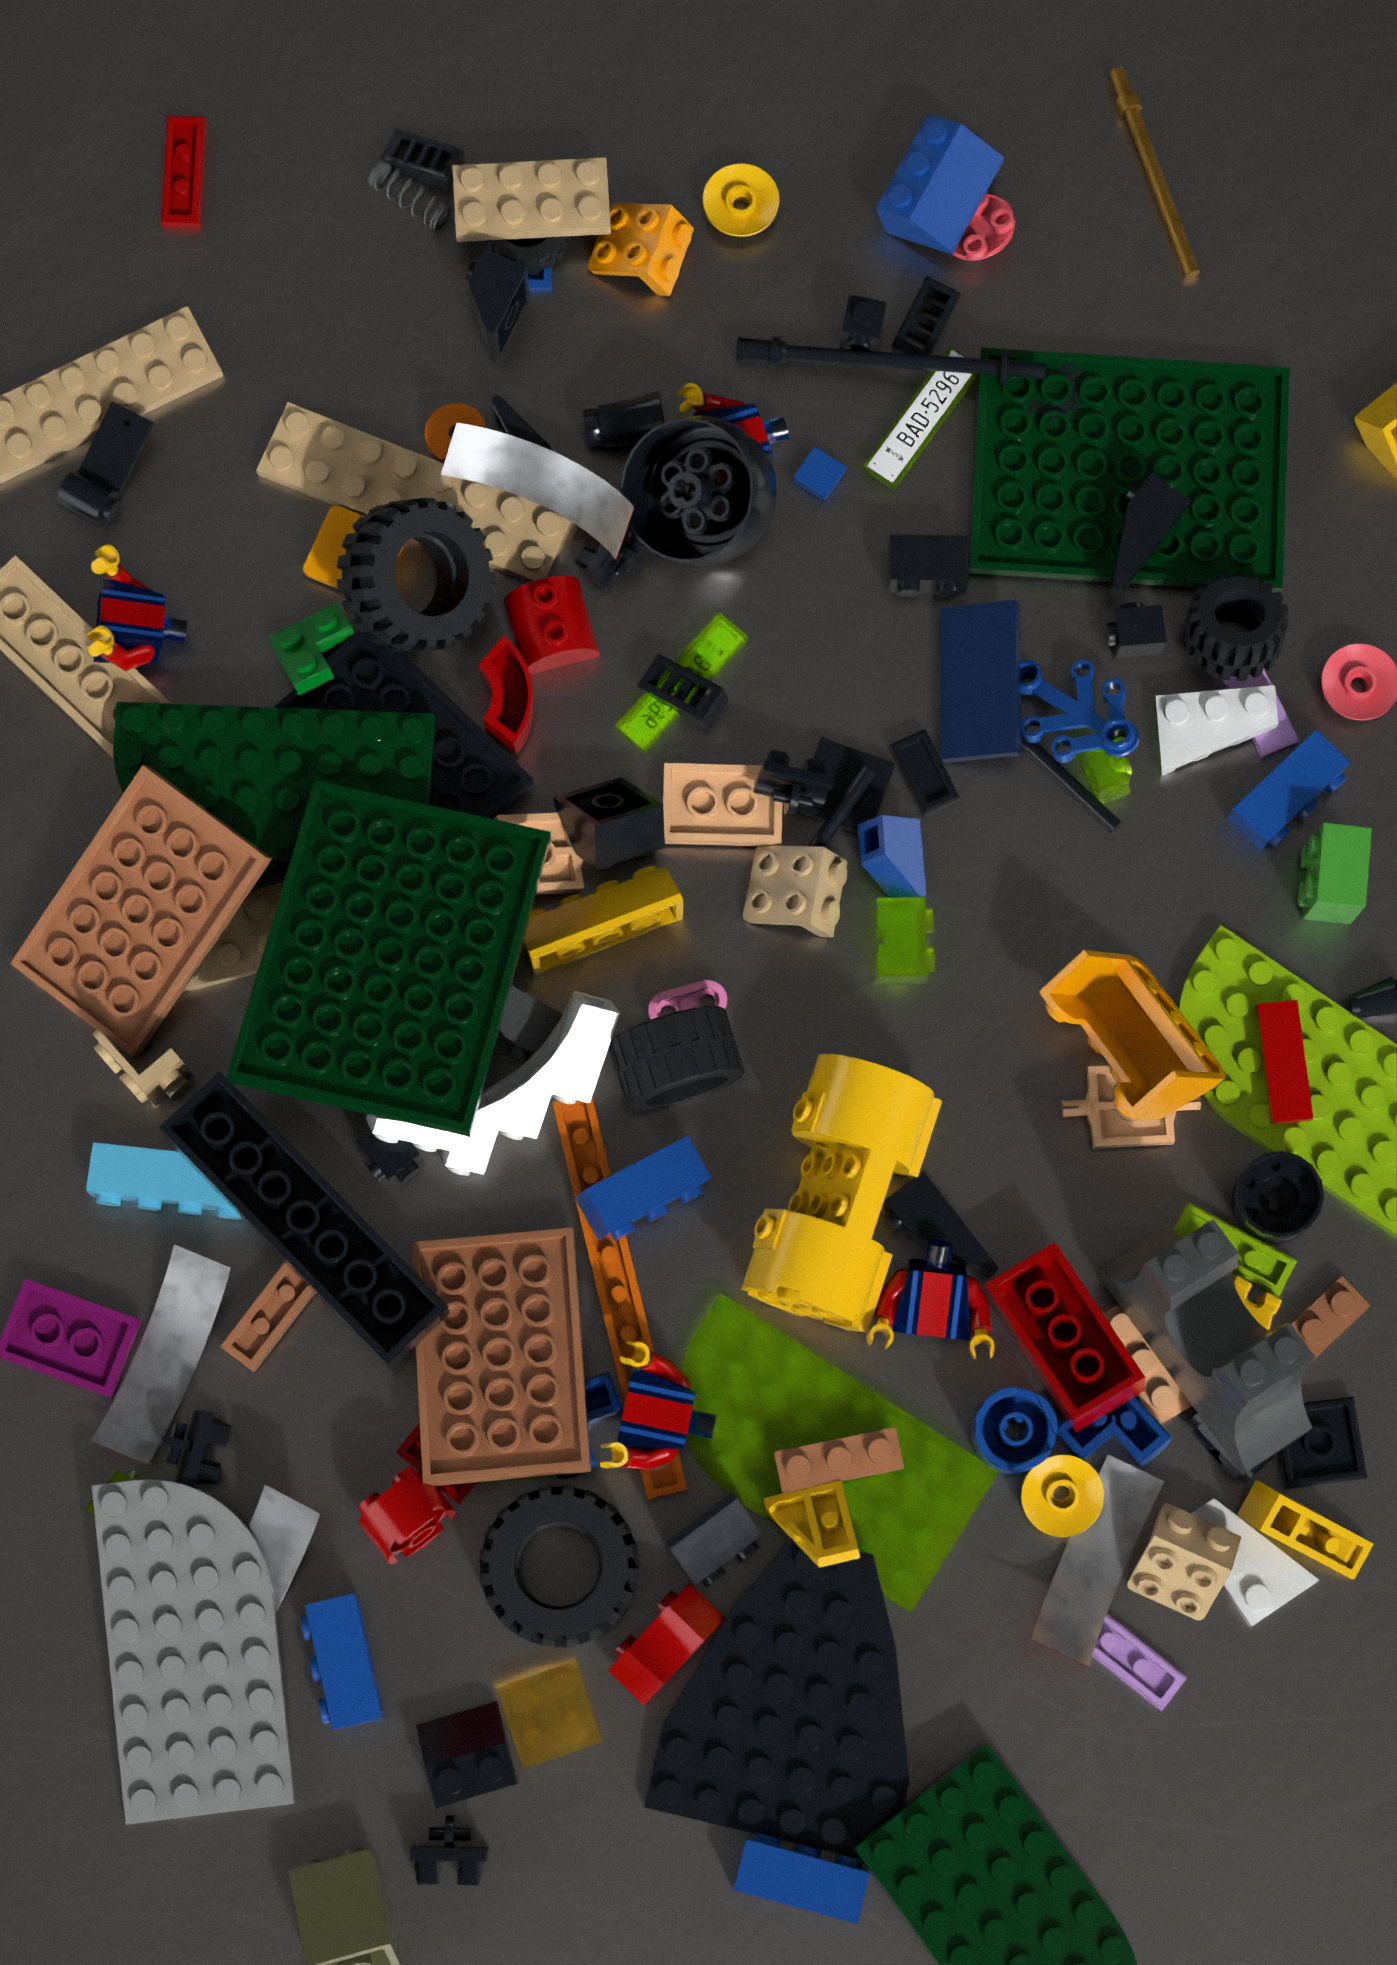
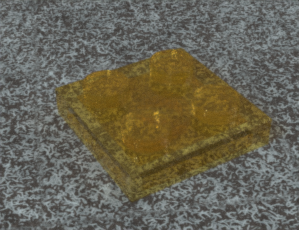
(549, 1714)

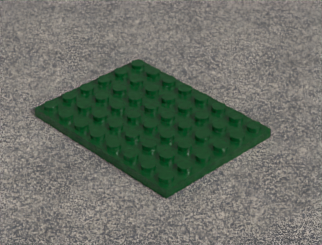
(1057, 488)
(390, 958)

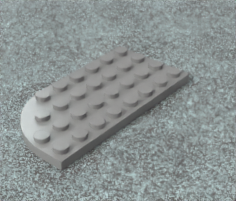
(190, 1654)

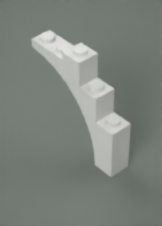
(562, 1067)

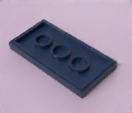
(980, 681)

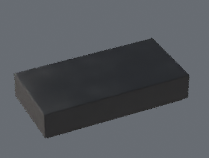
(924, 773)

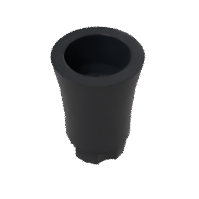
(623, 421)

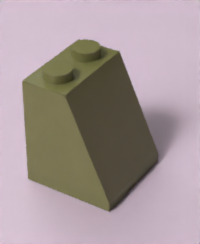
(344, 1911)

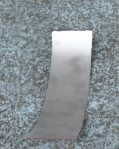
(542, 478)
(165, 1355)
(283, 1533)
(1095, 1563)

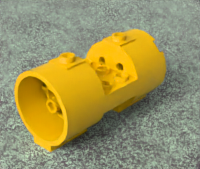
(860, 1131)

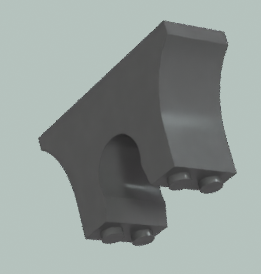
(1217, 1353)

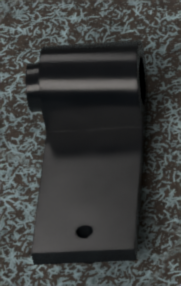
(106, 467)

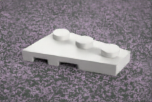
(1208, 721)
(1262, 1573)

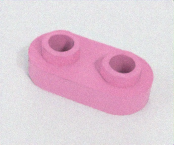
(687, 997)

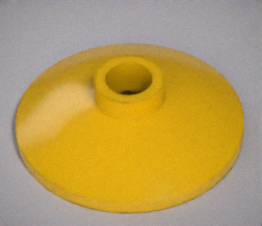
(741, 184)
(1066, 1515)

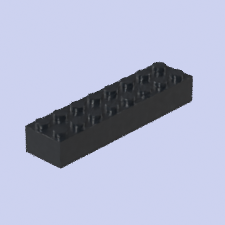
(304, 1220)

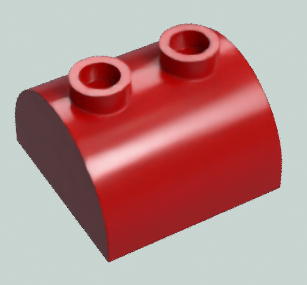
(550, 623)

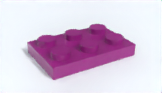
(68, 1338)

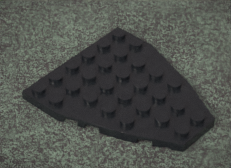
(792, 1712)

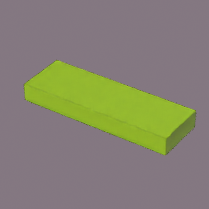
(1257, 1261)

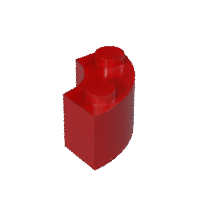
(512, 698)
(666, 1643)

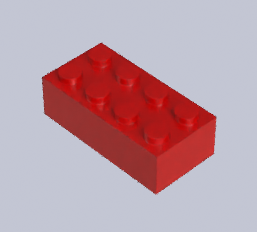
(1065, 1337)

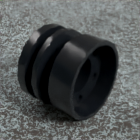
(1299, 1189)

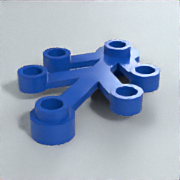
(1078, 714)

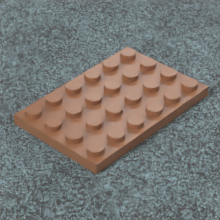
(140, 911)
(507, 1362)

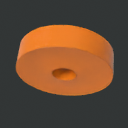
(442, 424)

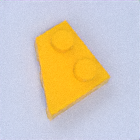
(817, 1522)

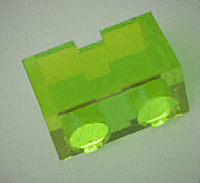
(905, 953)

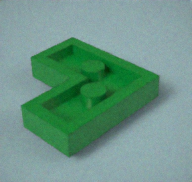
(303, 642)

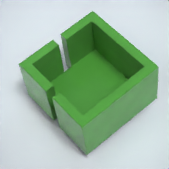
(1335, 873)

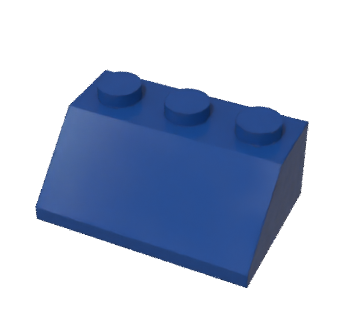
(938, 185)

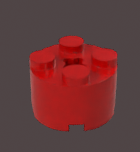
(404, 1515)

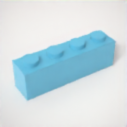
(151, 1180)

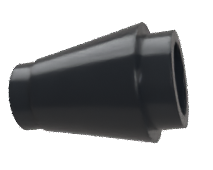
(1375, 1000)

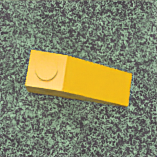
(1304, 1529)

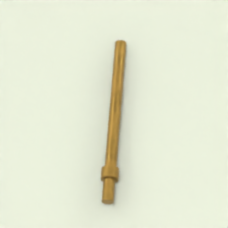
(1129, 107)

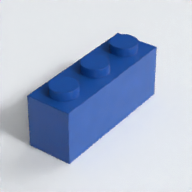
(1289, 791)
(644, 1189)
(342, 1662)
(802, 1878)

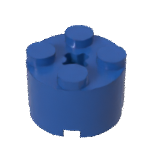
(1021, 1408)

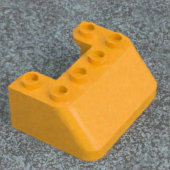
(1136, 1030)

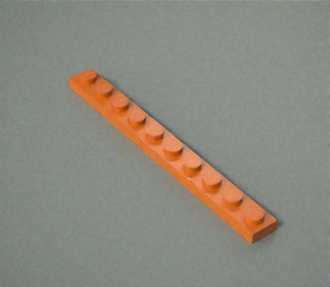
(611, 1269)

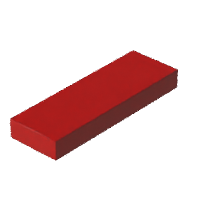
(183, 172)
(1284, 1062)

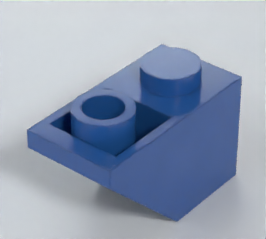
(894, 854)

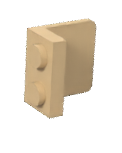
(796, 888)
(161, 1080)
(1184, 1562)

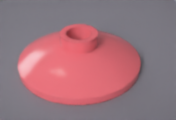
(1372, 669)

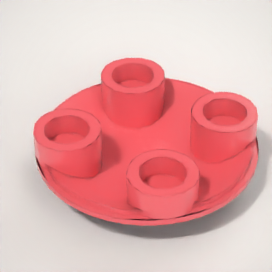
(988, 230)

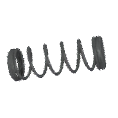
(443, 209)

